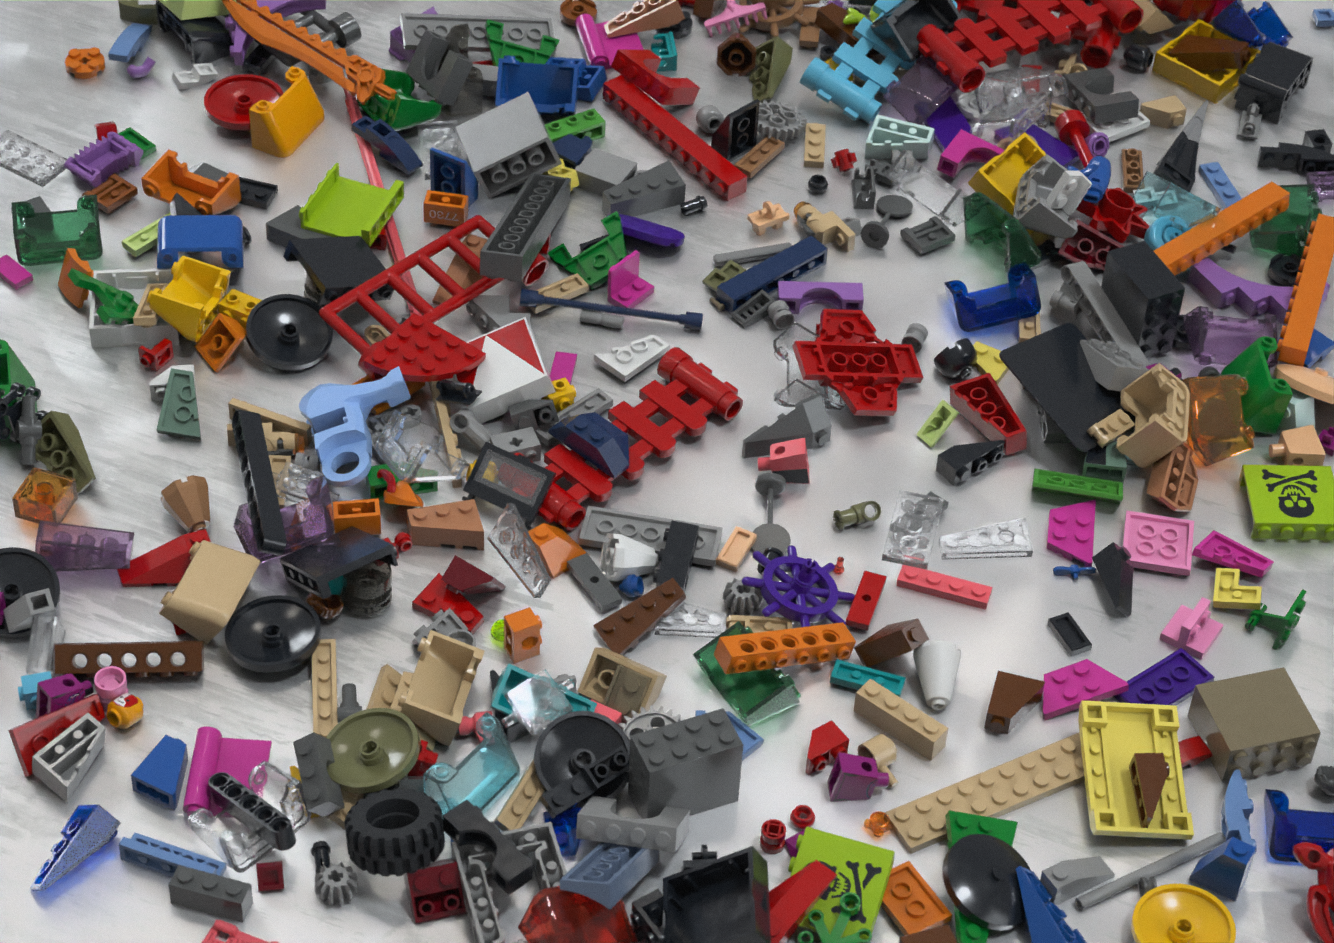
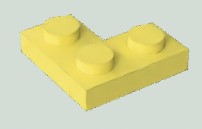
(1231, 595)

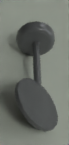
(875, 233)
(770, 534)

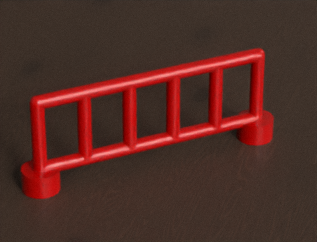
(421, 258)

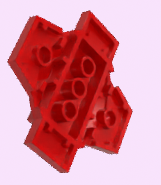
(857, 362)

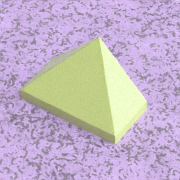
(937, 423)

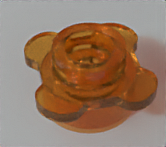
(878, 823)

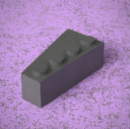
(646, 192)

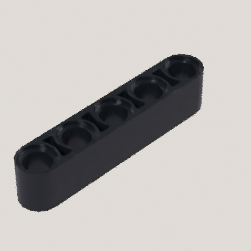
(252, 811)

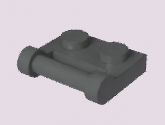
(928, 235)

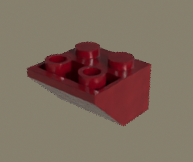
(435, 891)

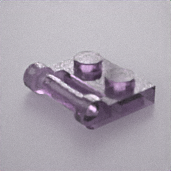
(1322, 182)

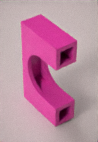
(964, 150)

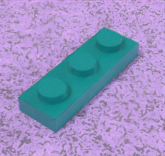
(855, 676)

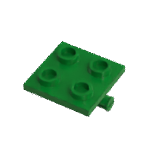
(1278, 623)

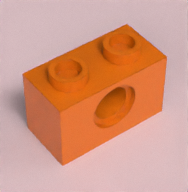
(522, 635)

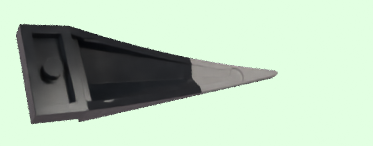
(1179, 161)

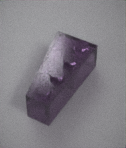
(83, 547)

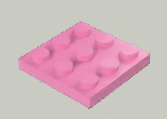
(1159, 542)

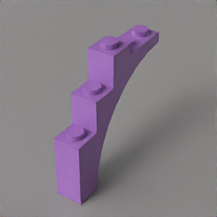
(243, 40)
(1252, 297)

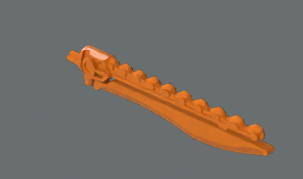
(364, 77)

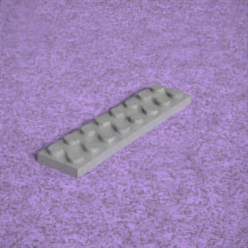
(517, 30)

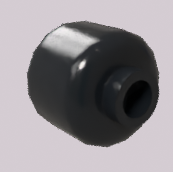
(1138, 56)

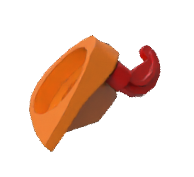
(398, 493)

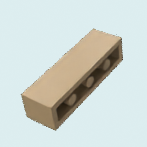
(900, 719)

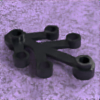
(15, 410)

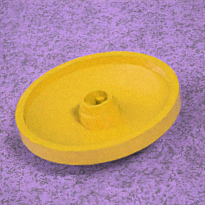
(1181, 916)

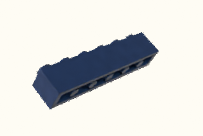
(785, 266)

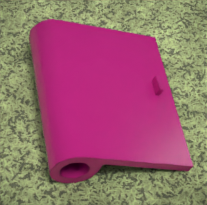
(597, 44)
(216, 755)

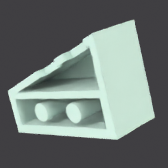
(895, 134)
(1299, 411)

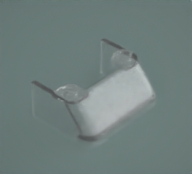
(927, 189)

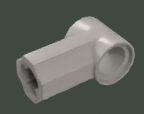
(473, 430)

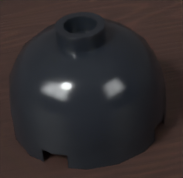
(958, 360)

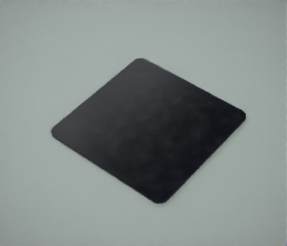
(1062, 382)

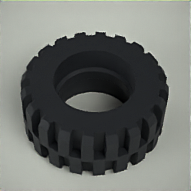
(394, 832)

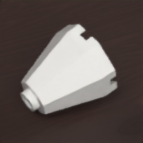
(626, 557)

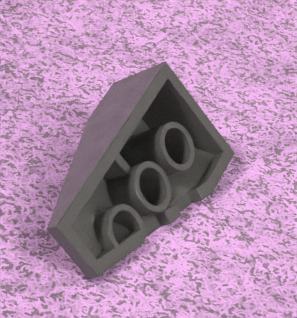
(806, 421)

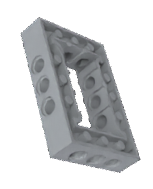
(476, 862)

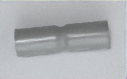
(605, 319)

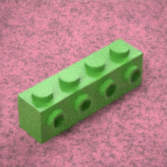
(582, 124)

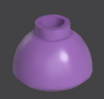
(1098, 144)

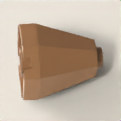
(188, 503)

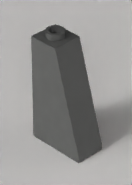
(288, 227)

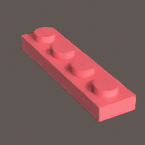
(944, 586)

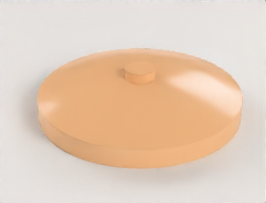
(1308, 381)

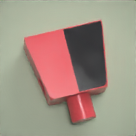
(788, 460)

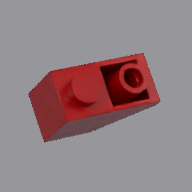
(824, 746)

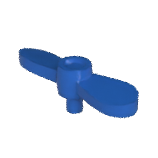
(1074, 570)

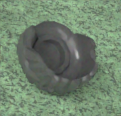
(1325, 779)

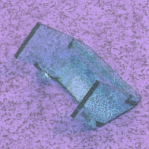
(1173, 202)

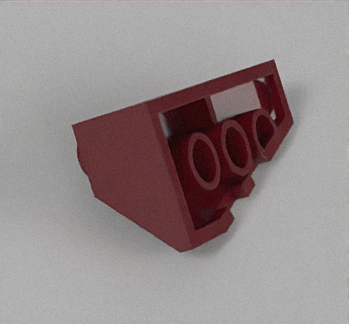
(1088, 246)

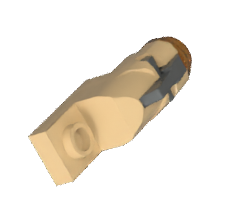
(824, 227)
(277, 442)

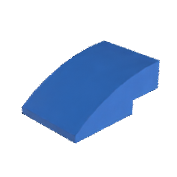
(589, 77)

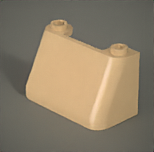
(209, 589)
(440, 685)

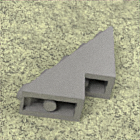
(493, 311)

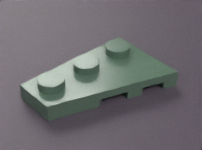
(179, 407)

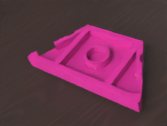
(1072, 531)
(1077, 683)

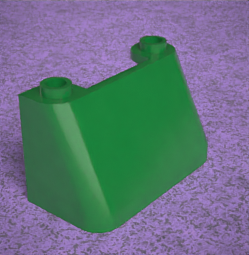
(404, 109)
(1266, 397)

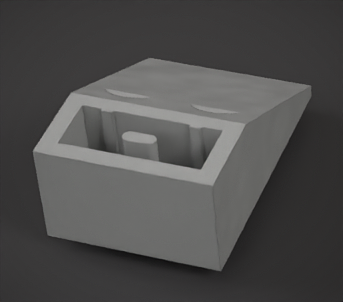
(1111, 365)

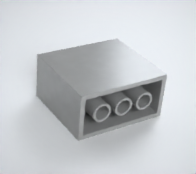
(508, 145)

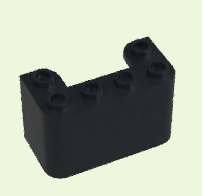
(1272, 80)

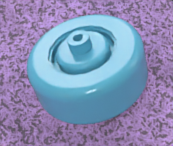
(1161, 232)

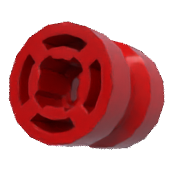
(772, 836)

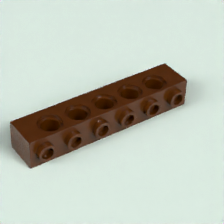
(192, 651)

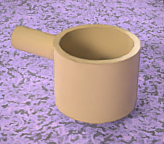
(883, 752)

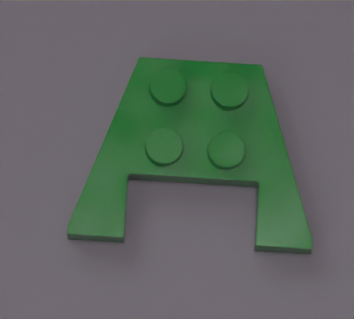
(501, 48)
(598, 259)
(118, 304)

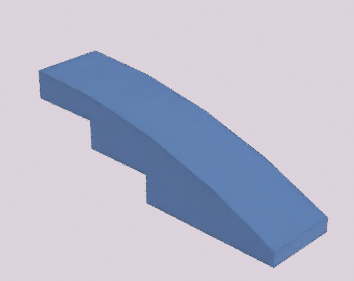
(130, 42)

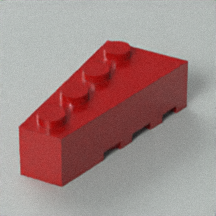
(989, 411)

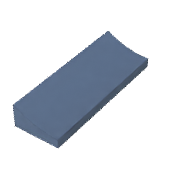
(609, 872)

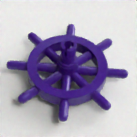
(798, 588)

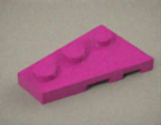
(1232, 554)

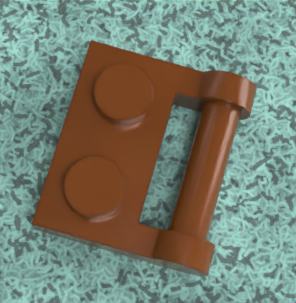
(113, 193)

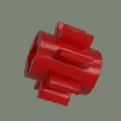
(843, 160)

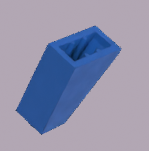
(162, 772)
(1225, 868)

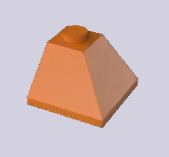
(220, 341)
(554, 548)

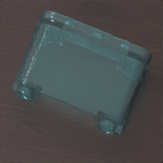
(481, 776)

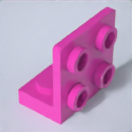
(625, 285)

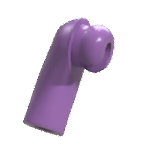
(141, 71)

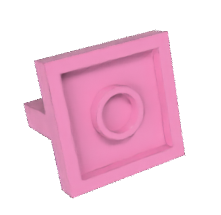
(1192, 629)

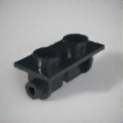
(457, 393)

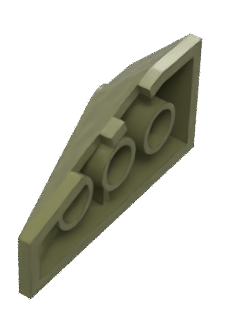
(771, 65)
(64, 450)

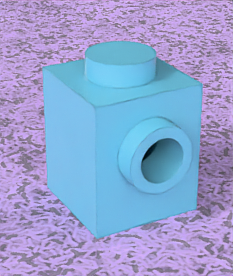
(28, 690)

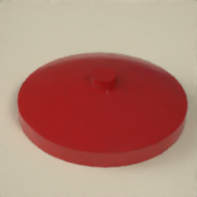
(231, 98)

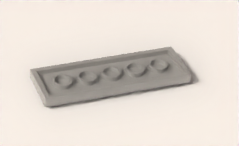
(646, 530)

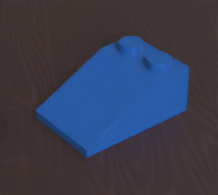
(452, 175)

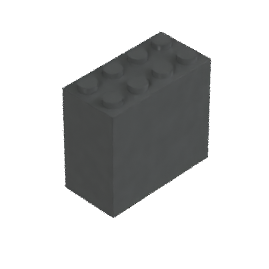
(685, 765)

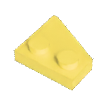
(989, 361)

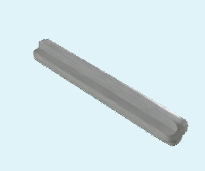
(749, 254)

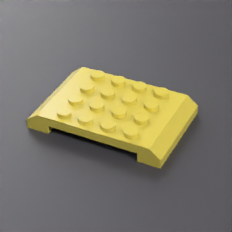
(1108, 741)

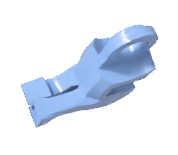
(340, 426)

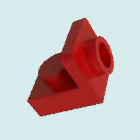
(157, 356)

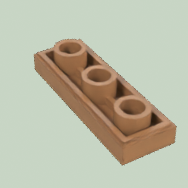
(809, 34)
(1131, 169)

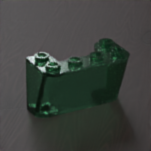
(1290, 229)
(751, 693)

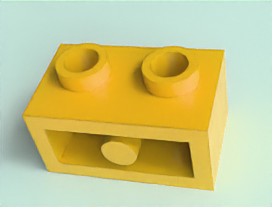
(238, 306)

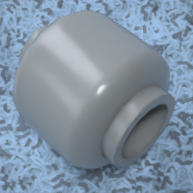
(709, 118)

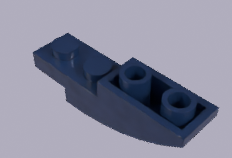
(391, 144)

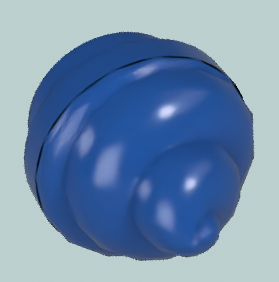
(632, 586)

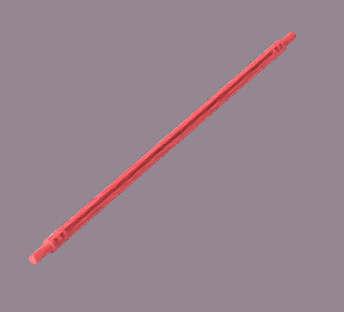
(375, 180)

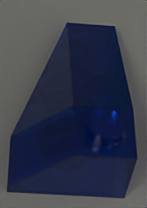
(83, 835)

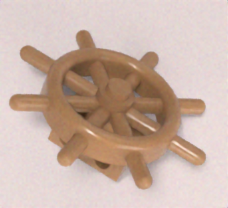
(773, 9)

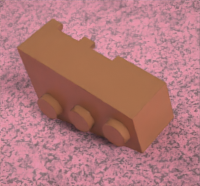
(446, 524)

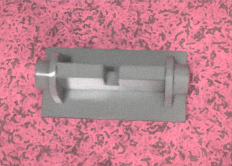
(1250, 122)

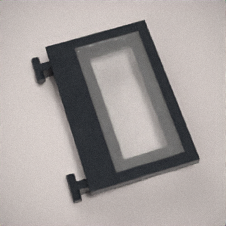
(509, 478)

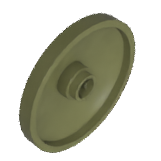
(372, 750)

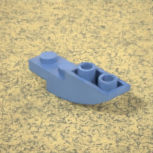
(1237, 810)

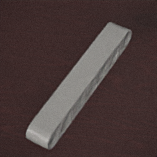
(1099, 308)

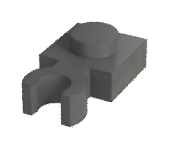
(880, 171)

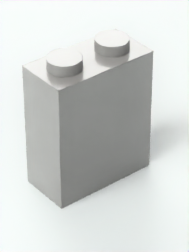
(603, 171)

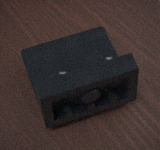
(648, 917)

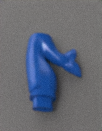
(1099, 173)

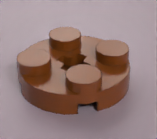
(572, 9)

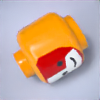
(124, 711)

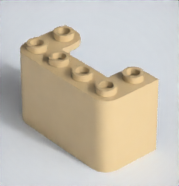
(1160, 413)

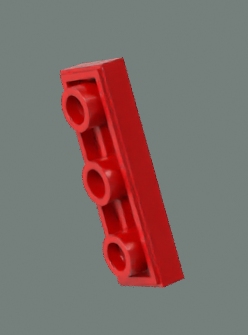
(866, 600)

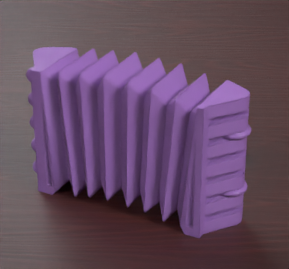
(104, 159)

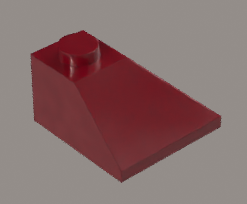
(469, 579)

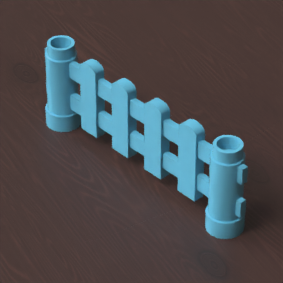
(835, 86)

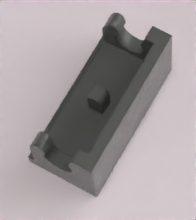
(863, 189)

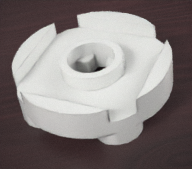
(968, 106)

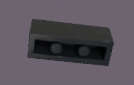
(678, 554)

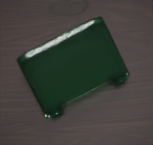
(992, 223)
(47, 235)

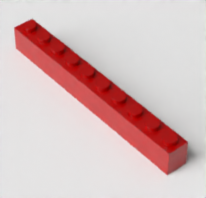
(675, 137)

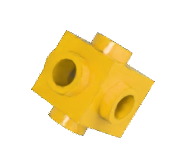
(563, 394)

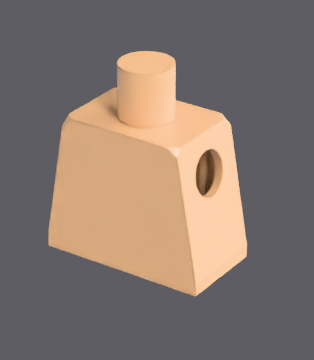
(1299, 447)

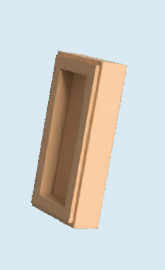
(736, 549)

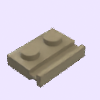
(626, 691)

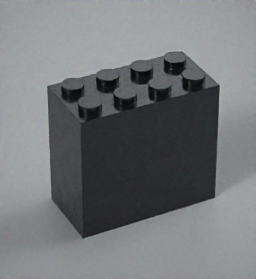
(1144, 296)

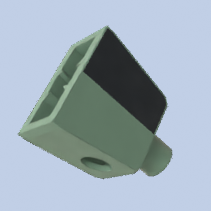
(1105, 463)

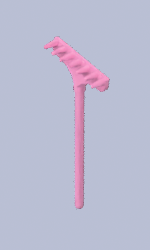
(734, 12)

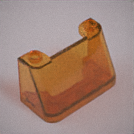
(1217, 418)

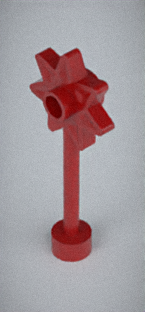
(1117, 210)

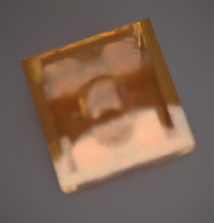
(45, 497)

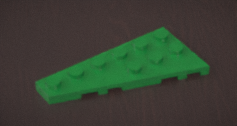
(962, 825)

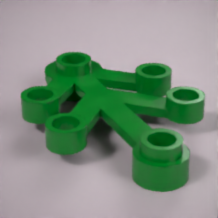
(840, 925)

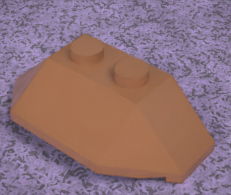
(1174, 479)

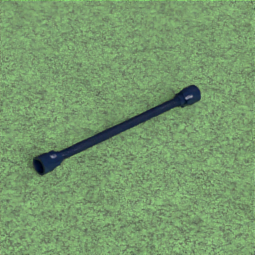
(690, 320)

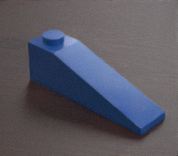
(1044, 917)

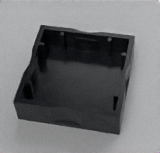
(719, 901)

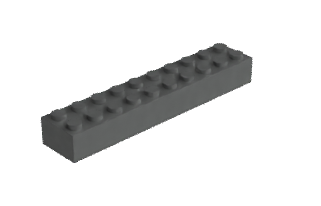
(525, 227)

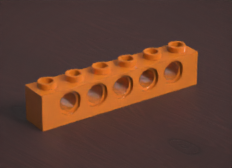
(784, 648)

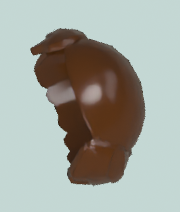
(326, 608)

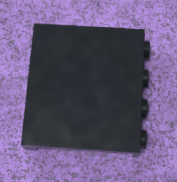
(337, 265)
(331, 558)

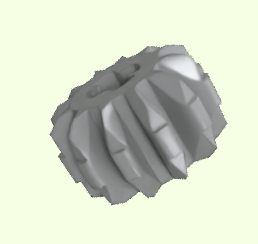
(741, 597)
(336, 883)

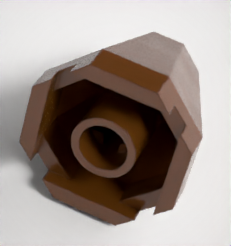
(736, 55)

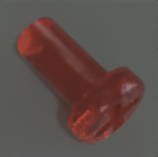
(839, 569)

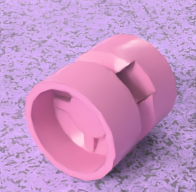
(110, 684)

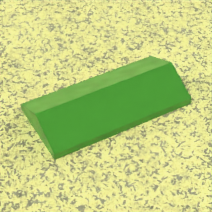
(1077, 486)

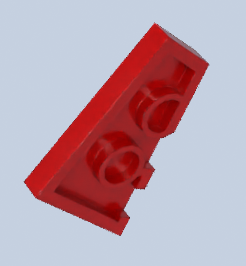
(437, 597)

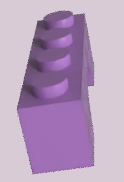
(836, 294)

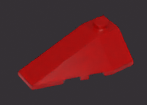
(163, 563)
(795, 899)

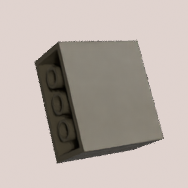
(1254, 723)

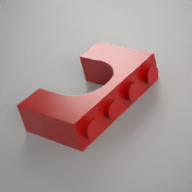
(641, 68)

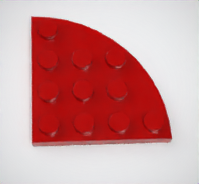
(423, 352)

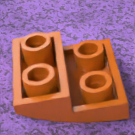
(74, 294)

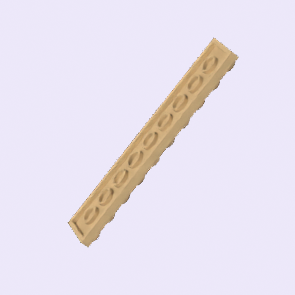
(991, 792)

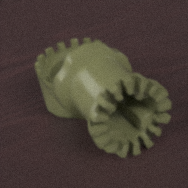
(855, 515)

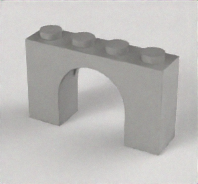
(600, 823)

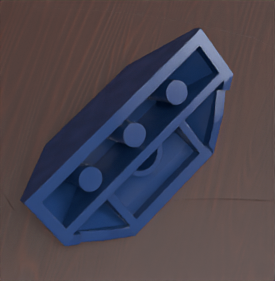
(595, 441)

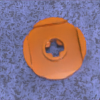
(77, 57)

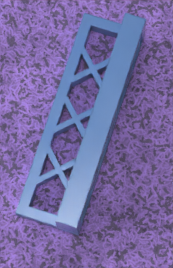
(164, 856)

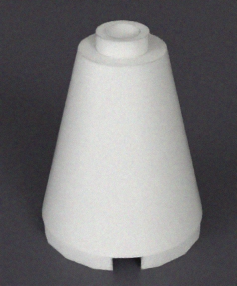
(937, 671)

